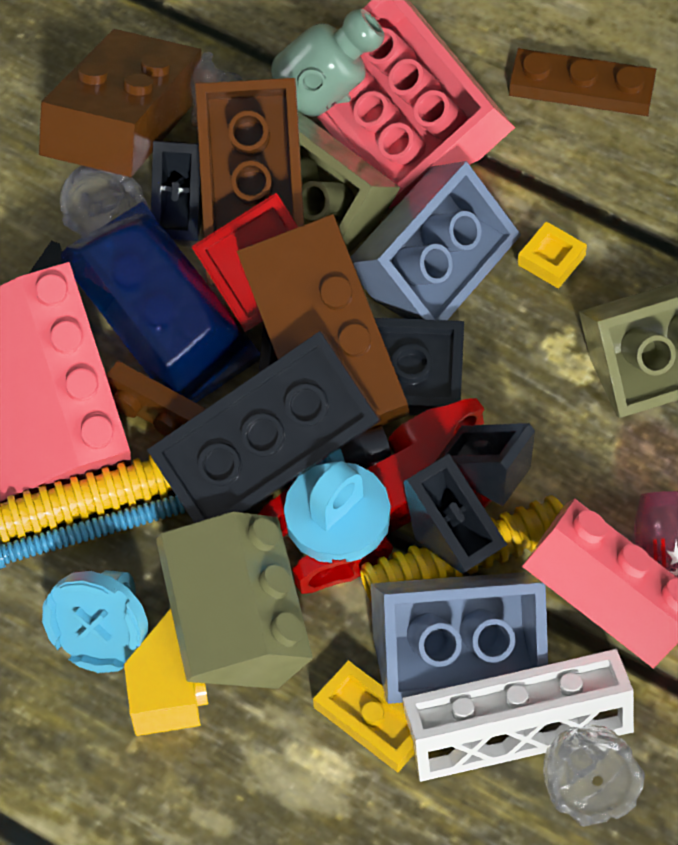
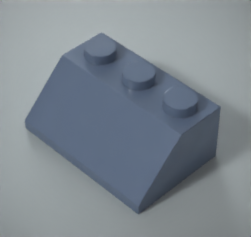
(435, 245)
(457, 630)

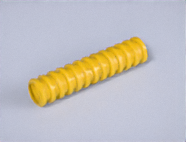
(81, 499)
(519, 531)

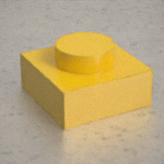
(552, 254)

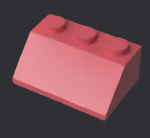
(609, 581)

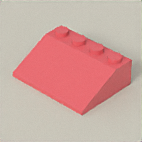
(414, 103)
(53, 388)

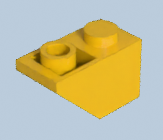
(158, 685)

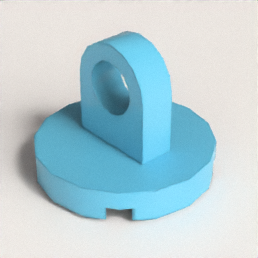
(337, 512)
(95, 619)

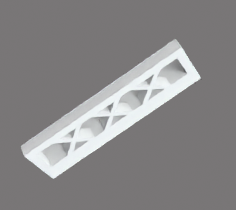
(519, 707)

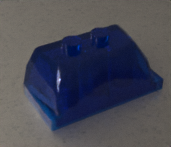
(160, 305)

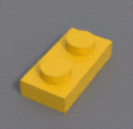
(360, 709)

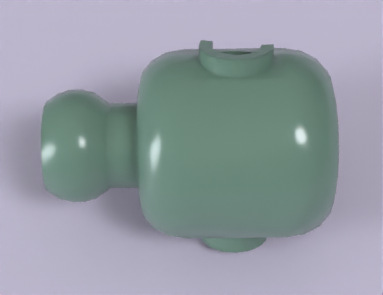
(328, 61)

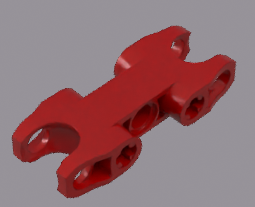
(415, 447)

